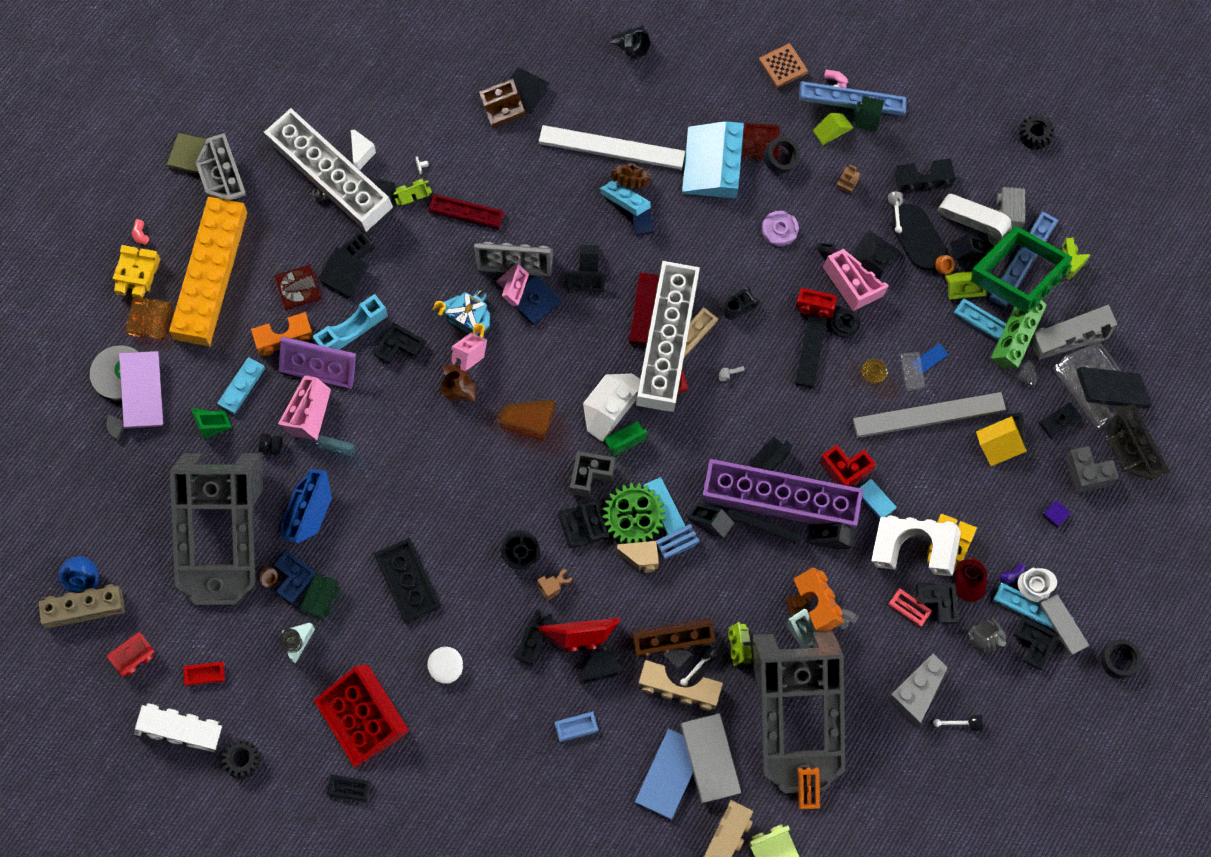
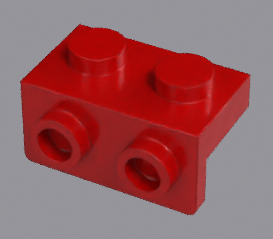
(816, 303)
(130, 654)

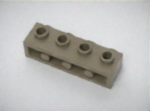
(81, 606)

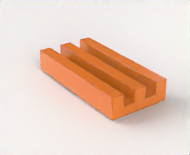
(808, 772)

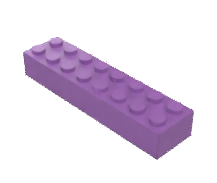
(781, 494)

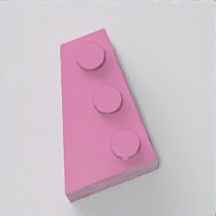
(852, 280)
(306, 409)

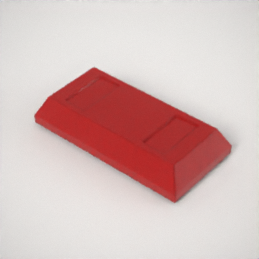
(204, 673)

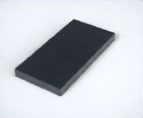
(1113, 387)
(407, 580)

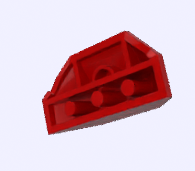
(579, 634)

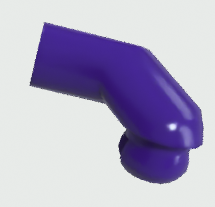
(1012, 577)

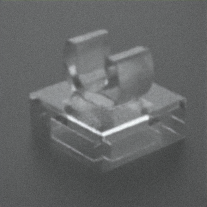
(847, 617)

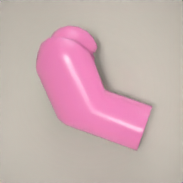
(835, 75)

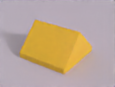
(1001, 441)

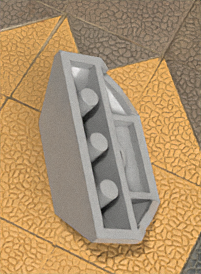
(219, 169)

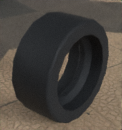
(772, 164)
(1131, 648)

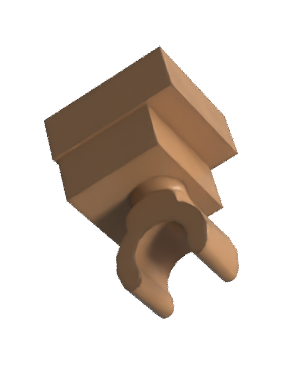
(848, 179)
(550, 587)

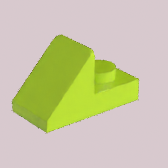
(1077, 260)

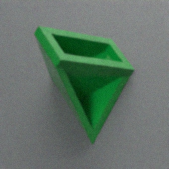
(211, 422)

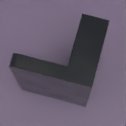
(771, 455)

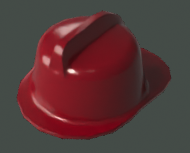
(970, 579)

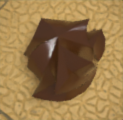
(457, 384)

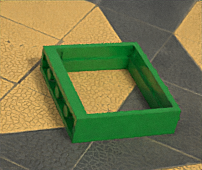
(1008, 293)

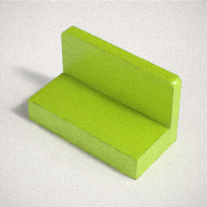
(961, 286)

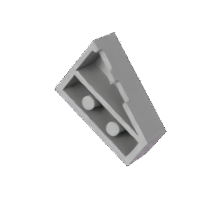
(918, 690)

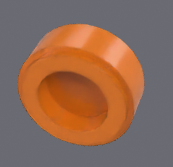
(945, 264)

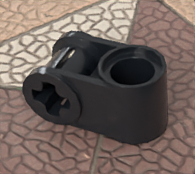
(742, 301)

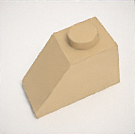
(640, 555)

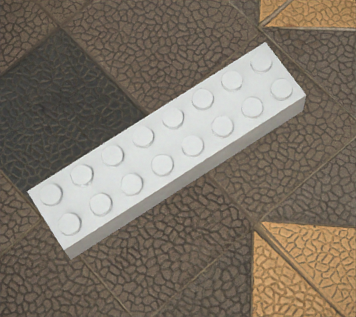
(328, 169)
(667, 336)

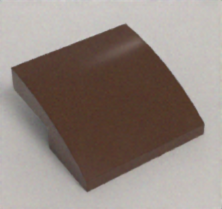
(502, 103)

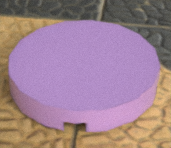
(780, 228)

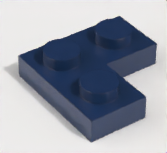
(298, 578)

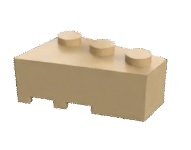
(729, 831)

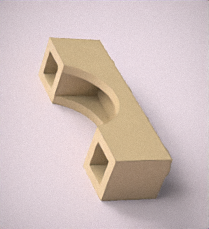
(703, 694)

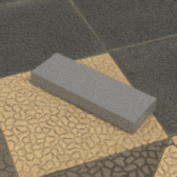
(1064, 625)

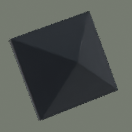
(826, 249)

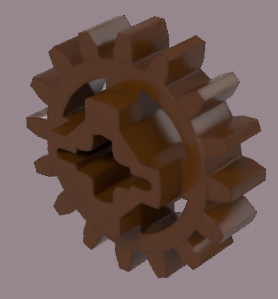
(631, 176)

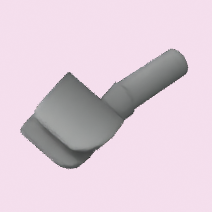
(725, 373)

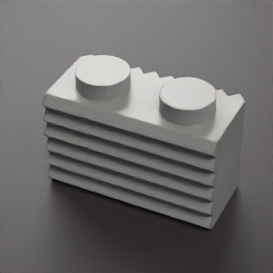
(1013, 205)

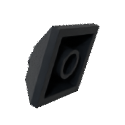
(875, 254)

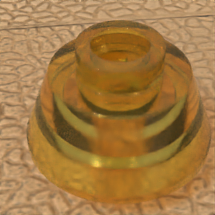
(874, 371)

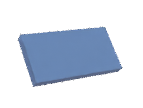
(666, 777)

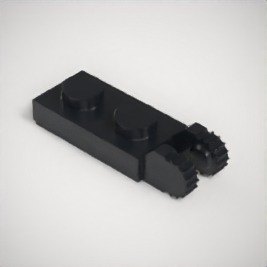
(532, 640)

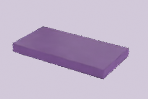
(317, 361)

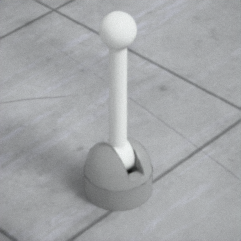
(895, 200)

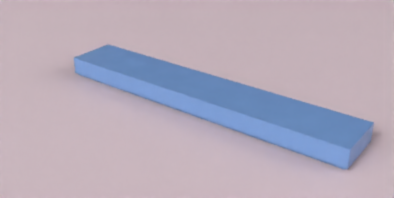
(849, 97)
(1024, 258)

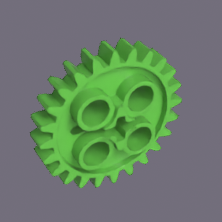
(633, 497)

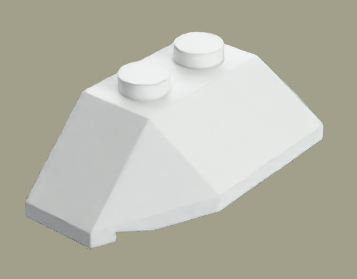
(609, 403)

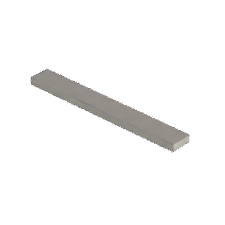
(929, 415)

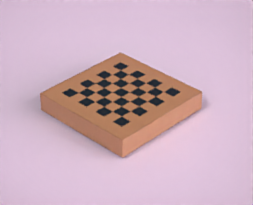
(783, 65)

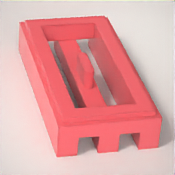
(906, 614)

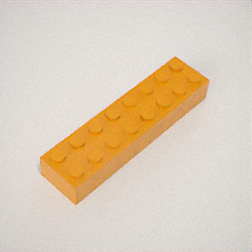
(208, 271)

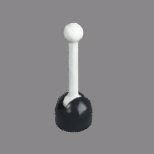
(708, 654)
(975, 722)

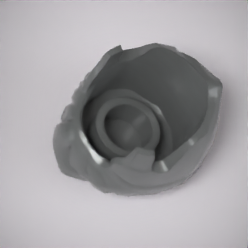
(987, 636)

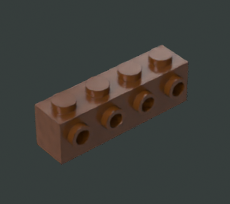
(673, 636)

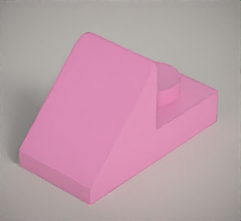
(513, 284)

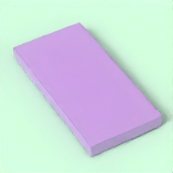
(141, 390)

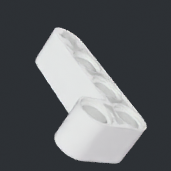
(976, 216)

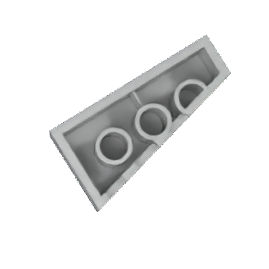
(1074, 333)

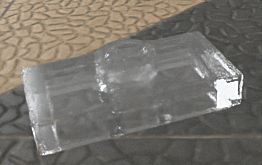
(912, 371)

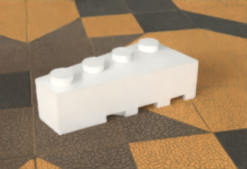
(178, 728)

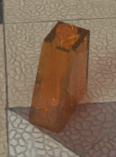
(528, 418)

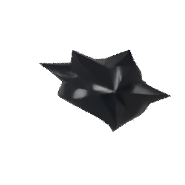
(633, 41)

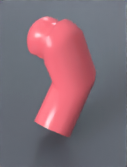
(137, 233)

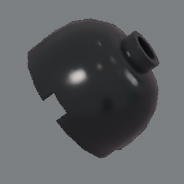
(520, 549)

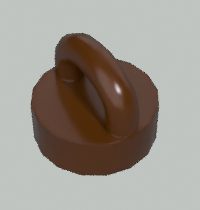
(267, 576)

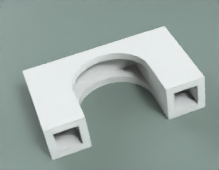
(895, 531)

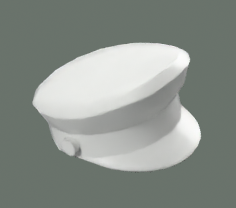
(1037, 584)
(445, 664)

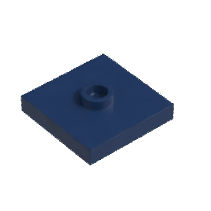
(537, 300)

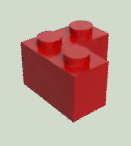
(845, 470)

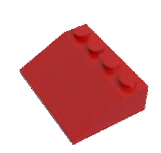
(361, 715)

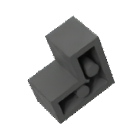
(589, 468)
(1087, 474)

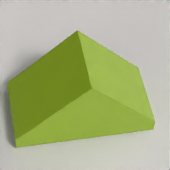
(832, 127)

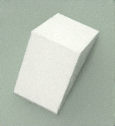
(362, 149)

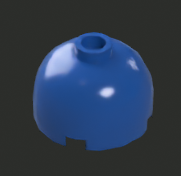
(78, 574)

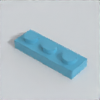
(625, 198)
(241, 385)

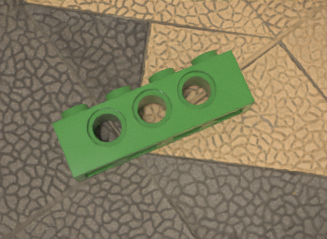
(1017, 336)

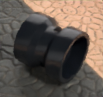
(270, 443)

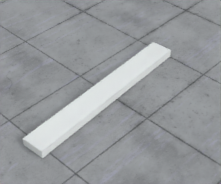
(612, 147)

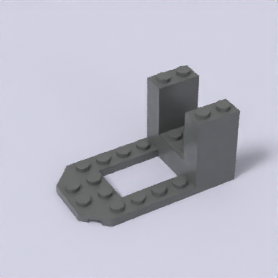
(215, 487)
(801, 674)

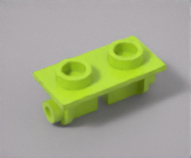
(405, 194)
(738, 635)

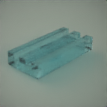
(335, 445)

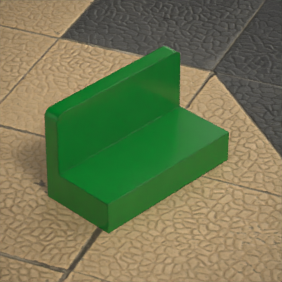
(625, 438)

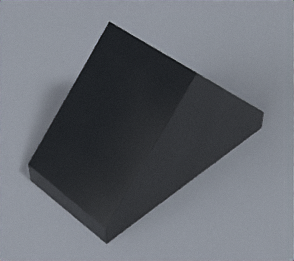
(589, 258)

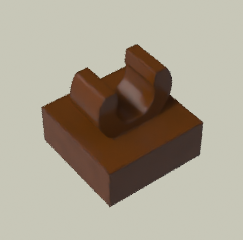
(796, 604)

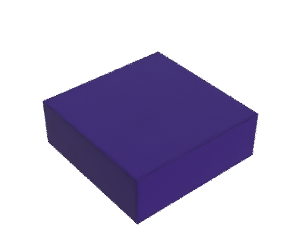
(1056, 514)

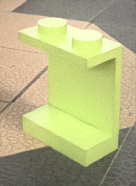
(774, 844)

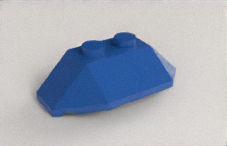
(306, 507)

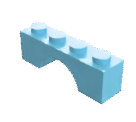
(366, 316)

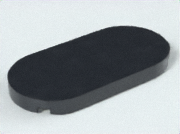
(918, 237)

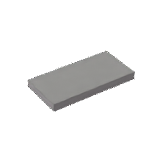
(710, 758)

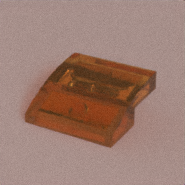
(148, 318)

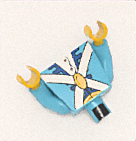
(466, 312)

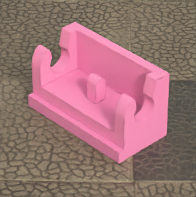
(469, 351)

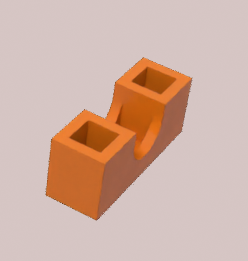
(268, 341)
(826, 614)

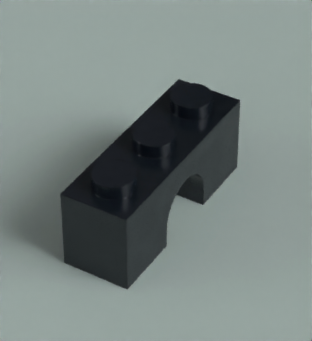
(910, 180)

